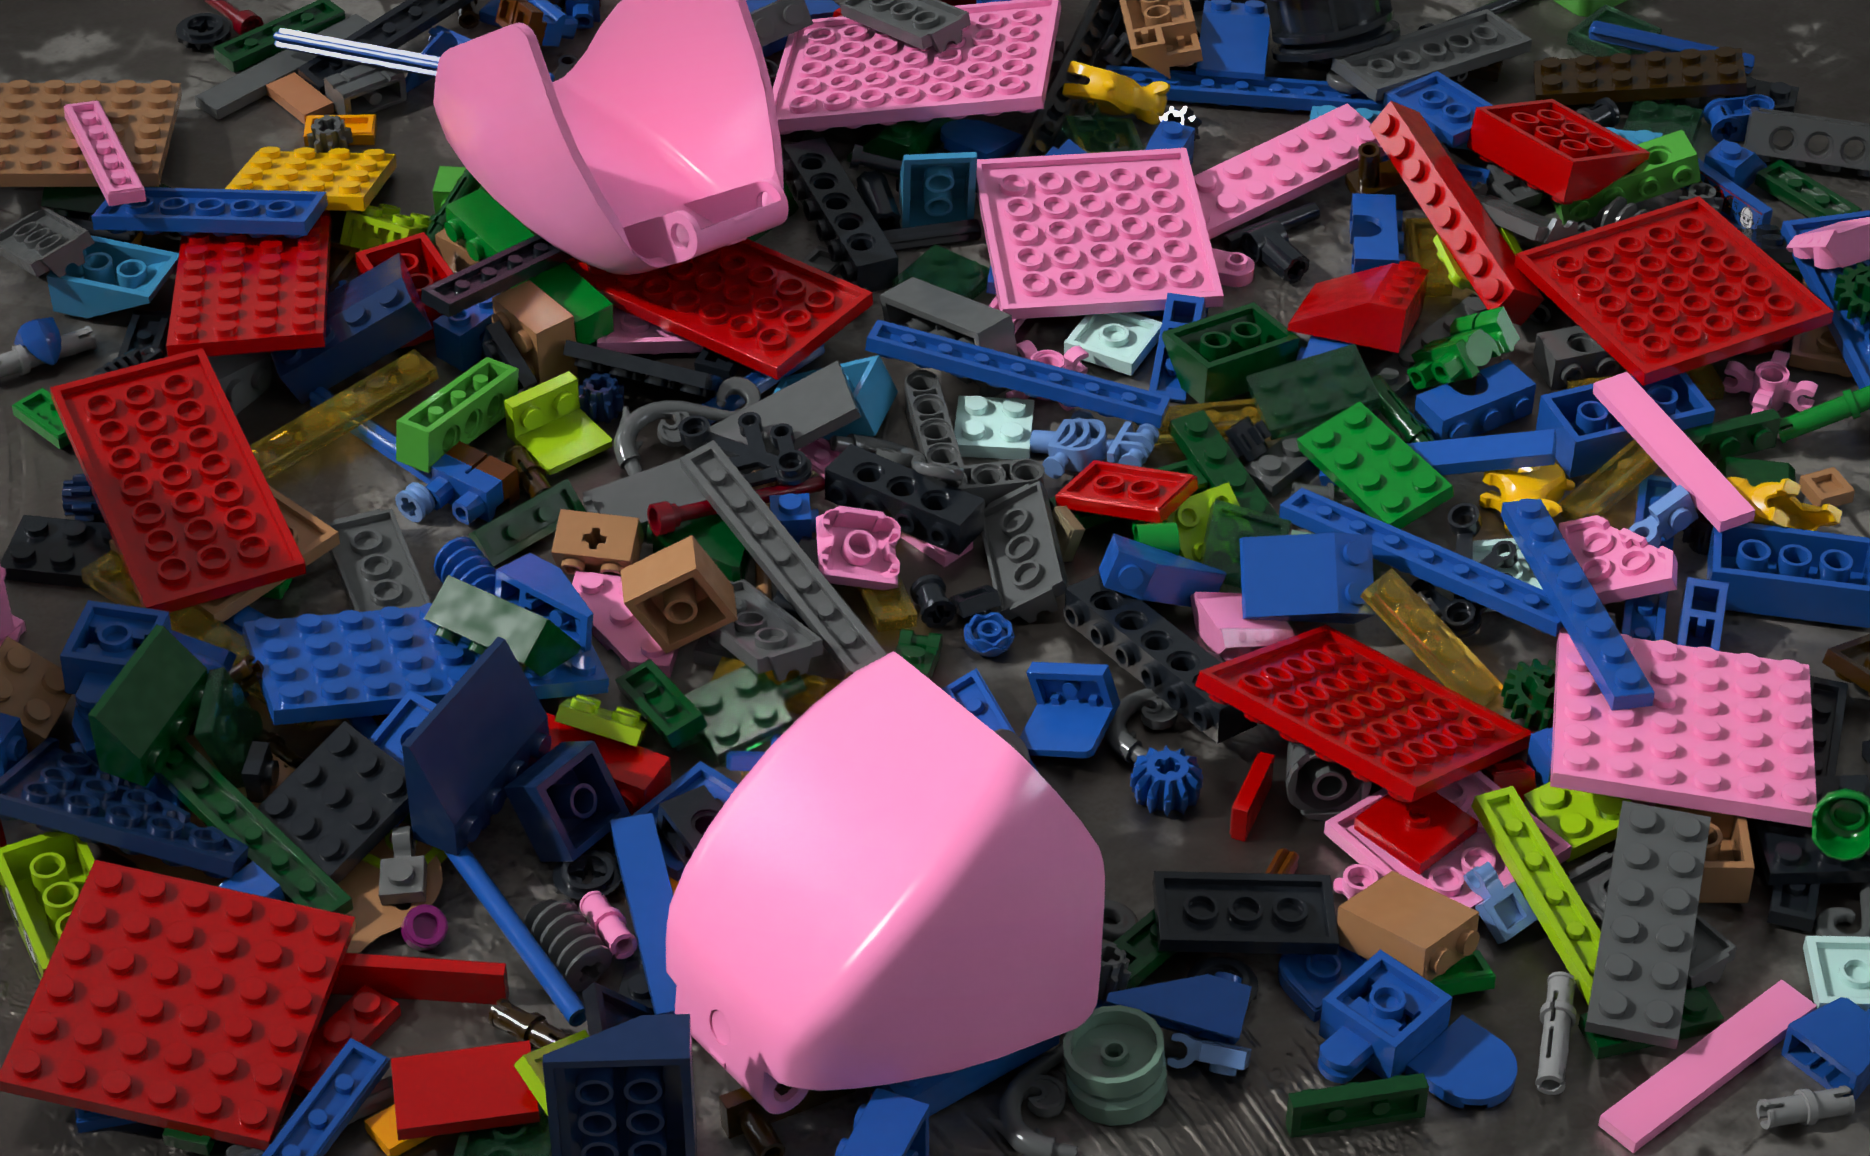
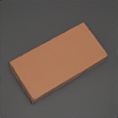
(299, 97)

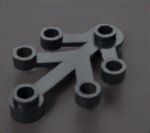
(787, 468)
(1461, 608)

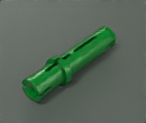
(1825, 414)

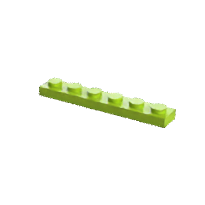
(1541, 882)

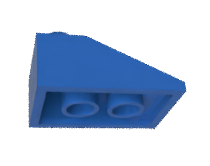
(1234, 39)
(1306, 577)

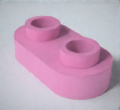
(1234, 268)

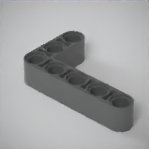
(936, 440)

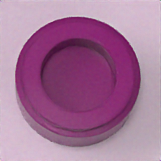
(424, 927)

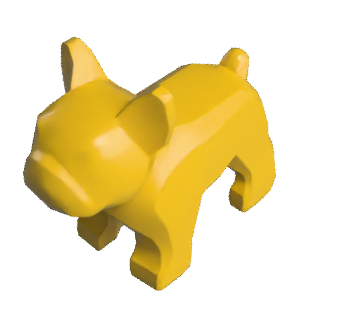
(1118, 93)
(1530, 482)
(1777, 506)

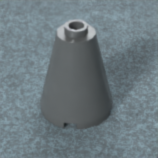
(1319, 786)

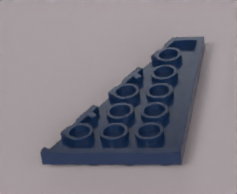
(77, 798)

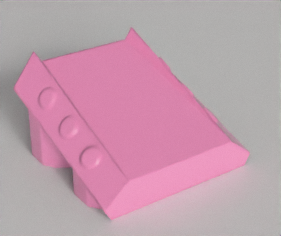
(1834, 244)
(858, 548)
(1224, 630)

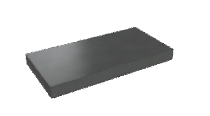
(811, 406)

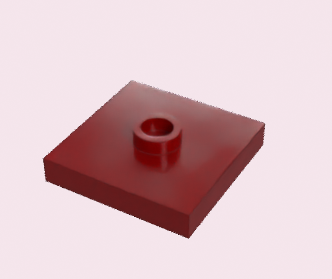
(1417, 830)

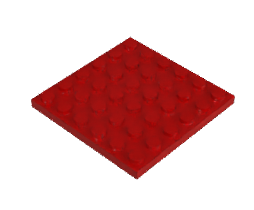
(1672, 290)
(1365, 712)
(178, 1005)

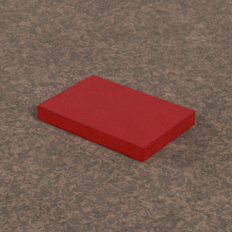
(1127, 491)
(461, 1091)

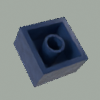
(566, 801)

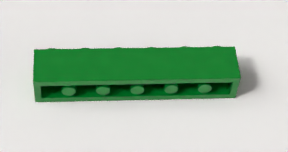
(488, 228)

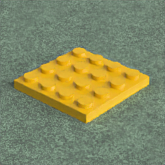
(347, 177)

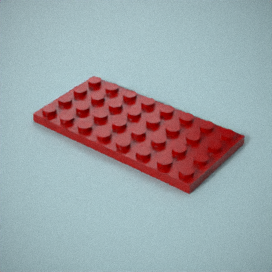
(251, 292)
(739, 303)
(177, 482)

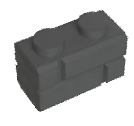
(365, 89)

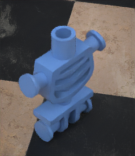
(1085, 439)

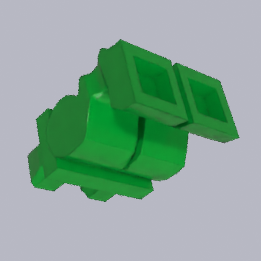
(1470, 346)

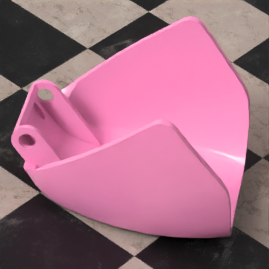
(641, 149)
(885, 900)

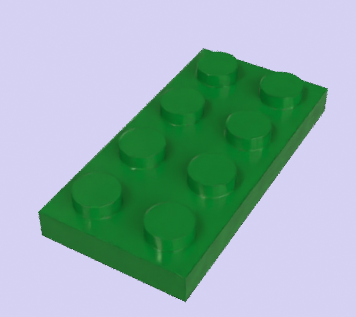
(1375, 467)

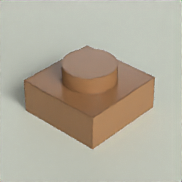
(1826, 488)

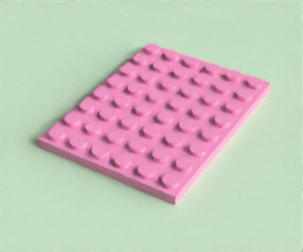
(859, 76)

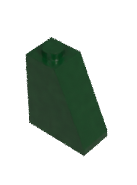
(715, 539)

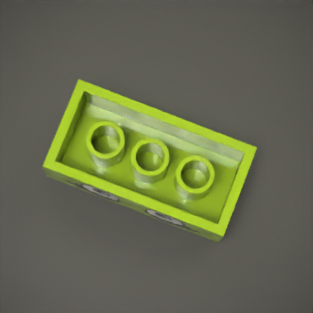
(41, 886)

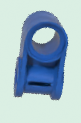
(1736, 117)

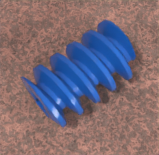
(465, 562)

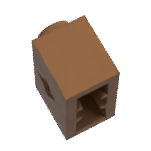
(596, 542)

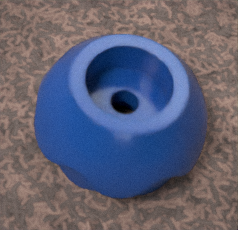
(989, 634)

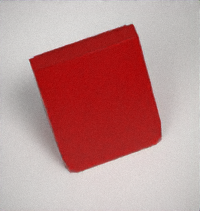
(1512, 773)

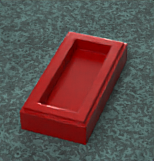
(1251, 796)

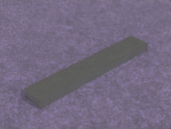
(252, 83)

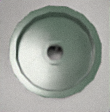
(1116, 1066)

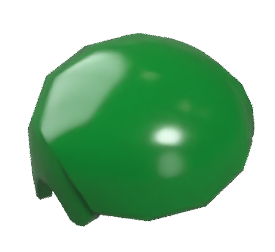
(1842, 824)

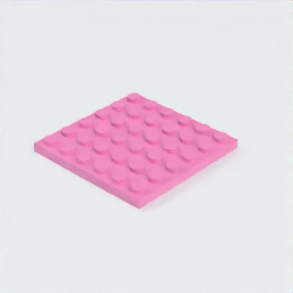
(1095, 232)
(1718, 738)

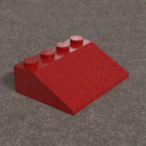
(1553, 148)
(1365, 307)

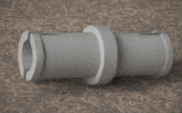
(1805, 1107)

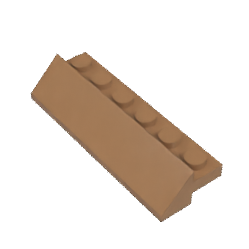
(1162, 33)

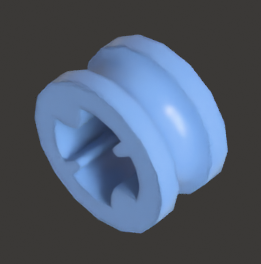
(415, 502)

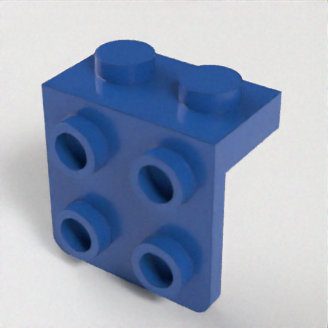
(1071, 708)

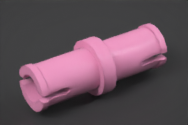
(608, 924)

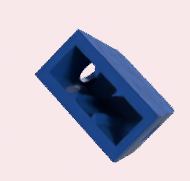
(1832, 1045)

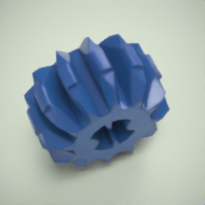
(1166, 780)

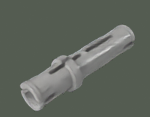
(22, 360)
(1557, 1019)

